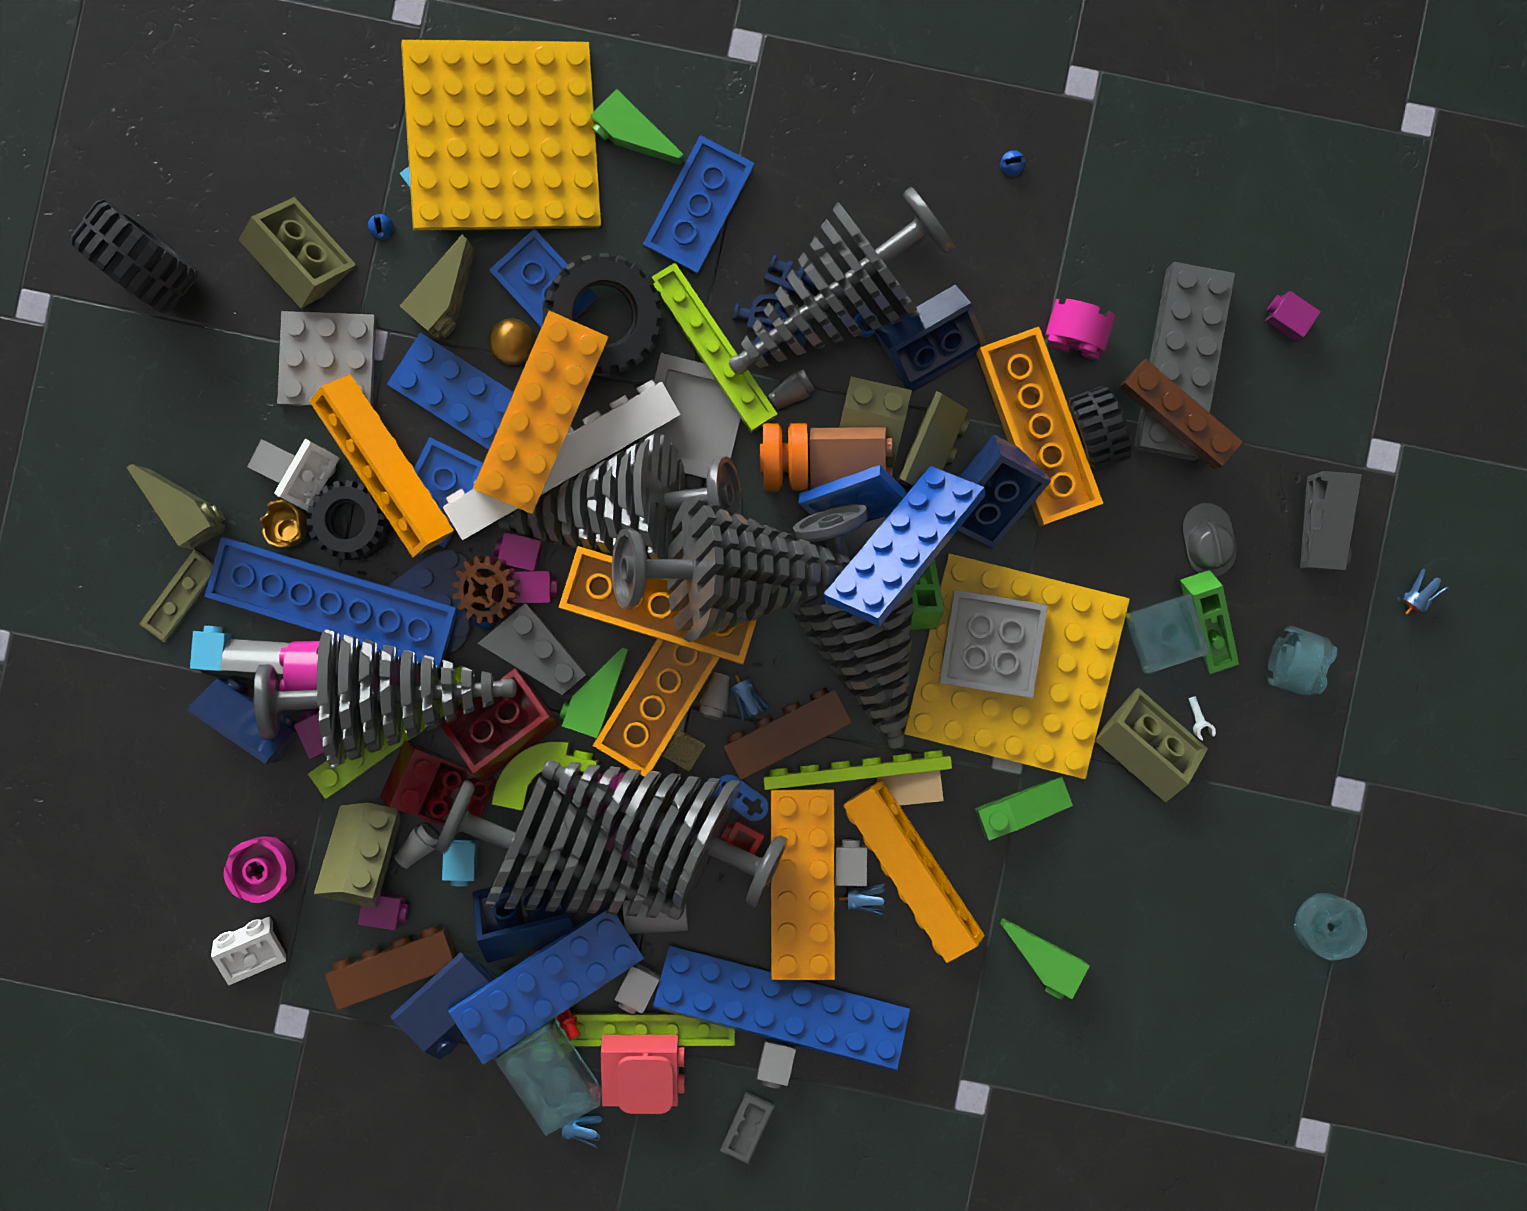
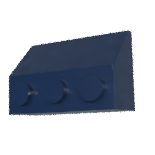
(933, 341)
(1010, 489)
(233, 715)
(518, 931)
(426, 1013)

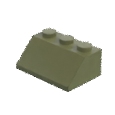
(296, 251)
(934, 439)
(1152, 745)
(358, 854)

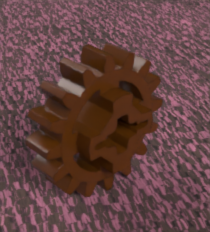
(474, 582)

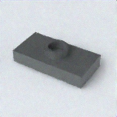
(747, 1127)

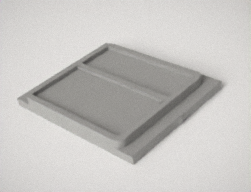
(707, 417)

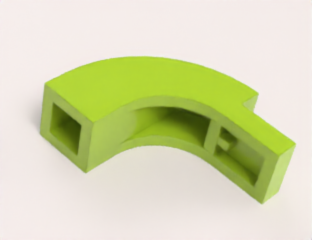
(516, 778)

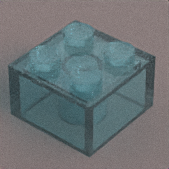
(1167, 633)

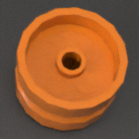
(784, 457)

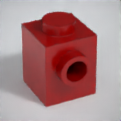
(742, 836)

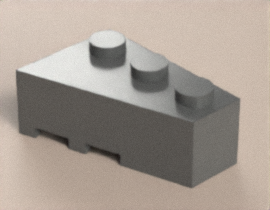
(1329, 520)
(535, 649)

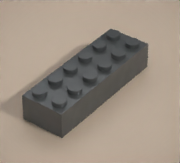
(1187, 345)

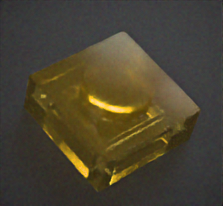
(684, 750)

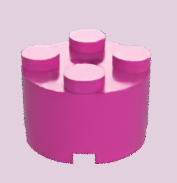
(1080, 328)
(299, 666)
(248, 855)

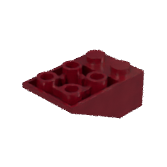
(429, 783)

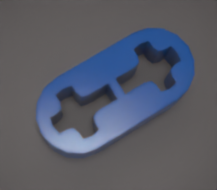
(749, 792)

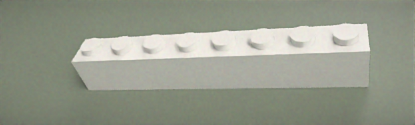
(580, 450)

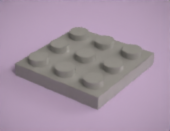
(324, 349)
(993, 643)

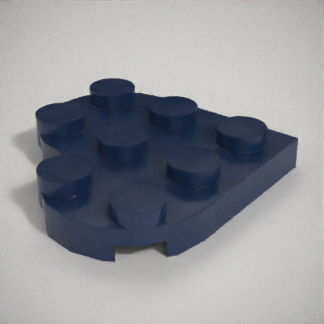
(433, 580)

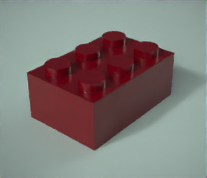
(500, 732)

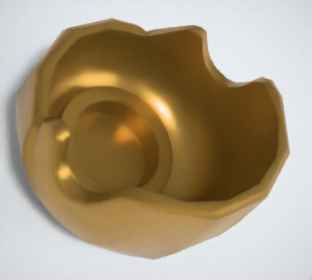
(511, 341)
(283, 525)

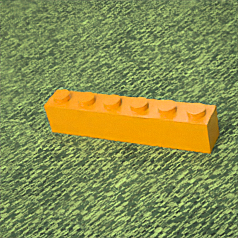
(381, 465)
(913, 871)

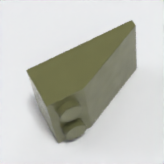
(440, 294)
(876, 406)
(185, 515)

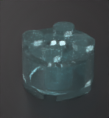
(1301, 661)
(1349, 929)

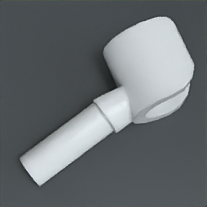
(1200, 720)

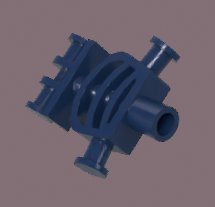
(749, 314)

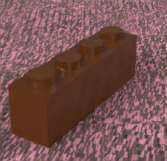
(1180, 414)
(786, 734)
(390, 968)

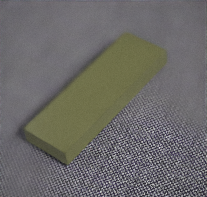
(178, 597)

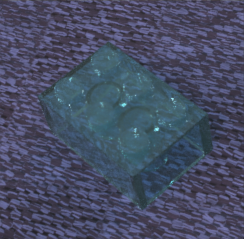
(550, 1077)

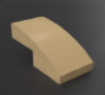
(915, 787)

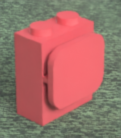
(641, 1072)

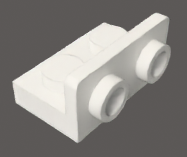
(307, 475)
(247, 950)

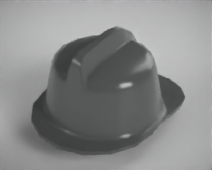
(1209, 539)

